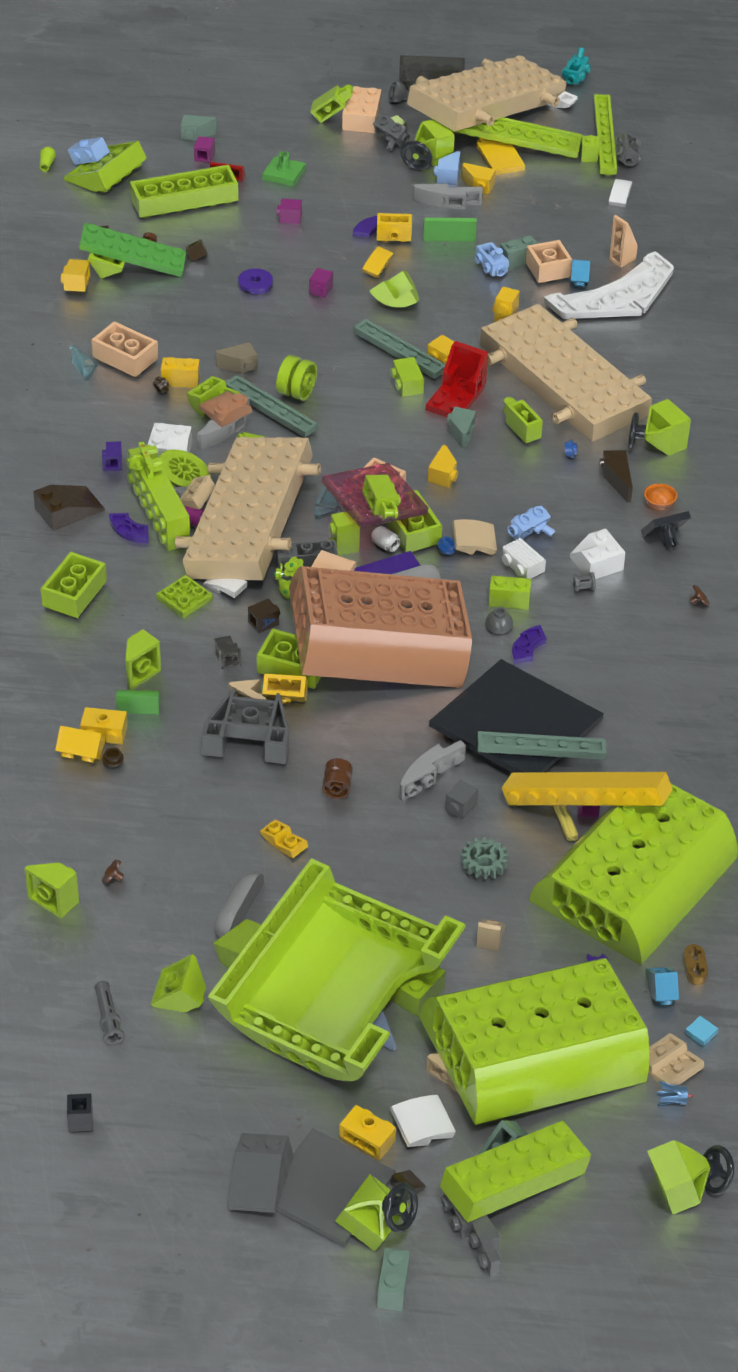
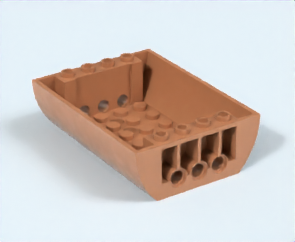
(383, 637)

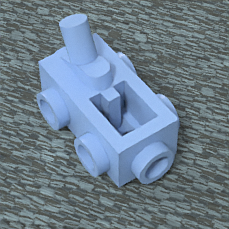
(492, 259)
(530, 522)

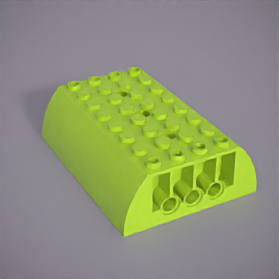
(657, 885)
(536, 1058)

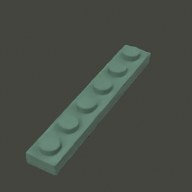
(398, 347)
(273, 407)
(541, 745)

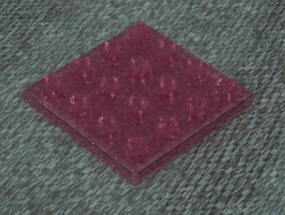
(348, 487)

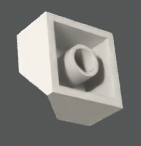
(171, 437)
(599, 554)

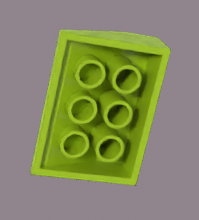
(109, 169)

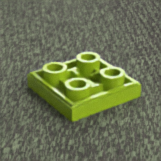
(184, 596)

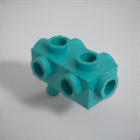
(576, 68)

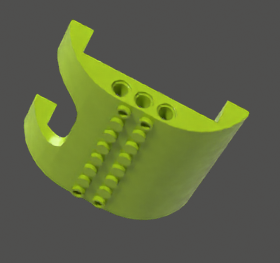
(326, 972)

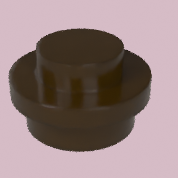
(161, 385)
(113, 757)

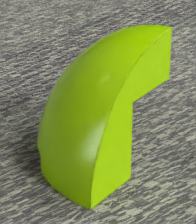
(397, 291)

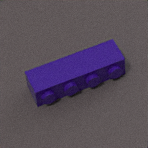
(391, 565)

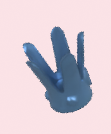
(675, 1094)

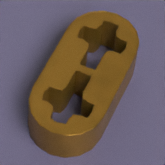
(699, 964)

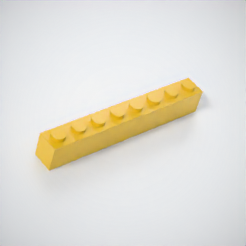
(587, 788)

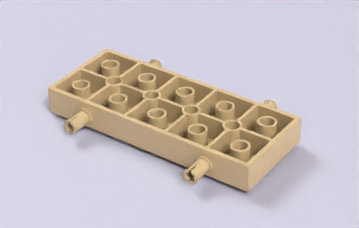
(486, 92)
(565, 372)
(248, 508)

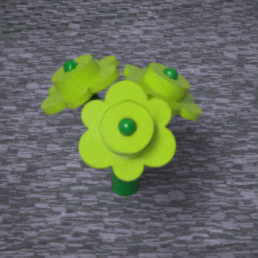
(290, 569)

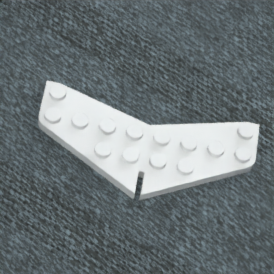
(623, 297)

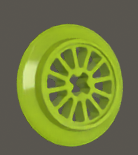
(182, 467)

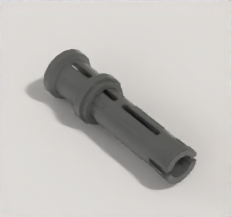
(110, 1020)

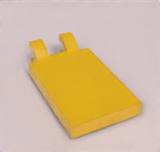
(500, 156)

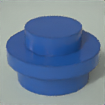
(571, 449)
(446, 545)

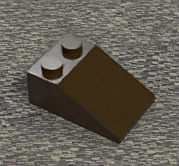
(65, 504)

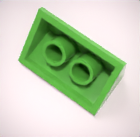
(450, 229)

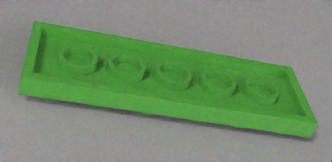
(132, 249)

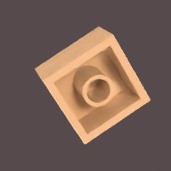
(548, 261)

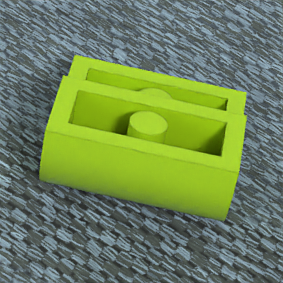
(206, 390)

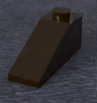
(617, 472)

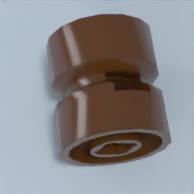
(337, 778)

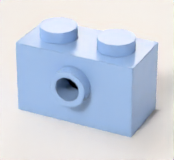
(88, 150)

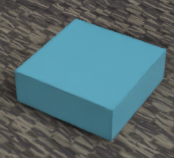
(701, 1031)

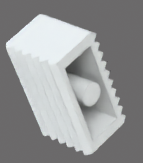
(523, 559)

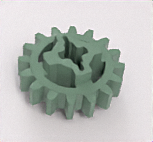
(484, 858)

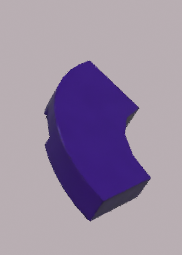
(366, 227)
(128, 529)
(526, 644)

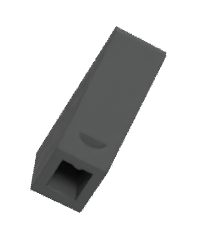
(306, 551)

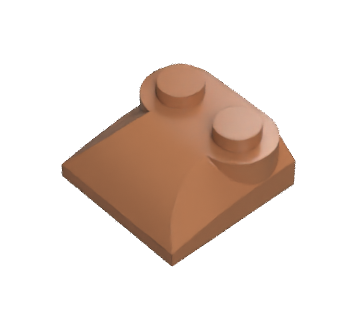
(226, 408)

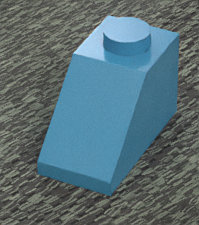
(580, 272)
(663, 984)

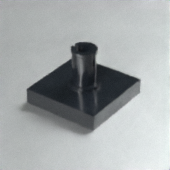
(666, 526)

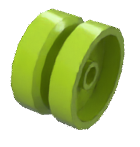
(296, 377)

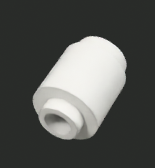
(385, 539)

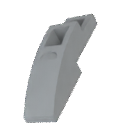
(447, 197)
(214, 434)
(424, 770)

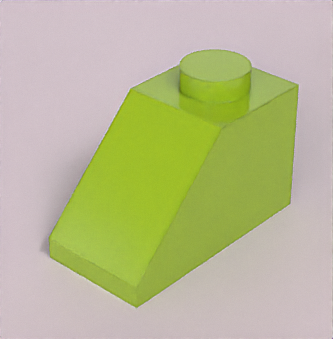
(589, 148)

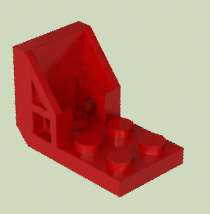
(462, 379)

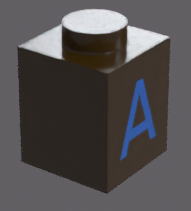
(263, 615)

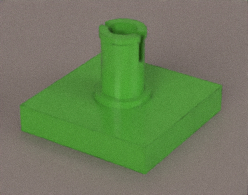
(284, 170)

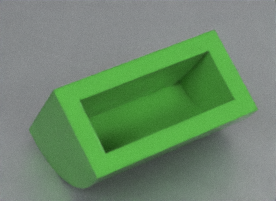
(138, 701)

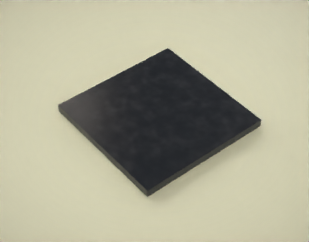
(517, 703)

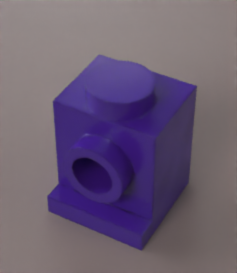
(112, 456)

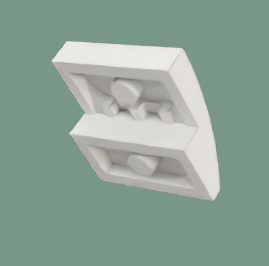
(422, 1120)

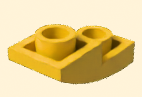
(377, 262)
(281, 838)

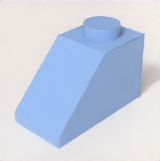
(448, 169)

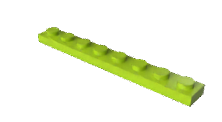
(605, 131)

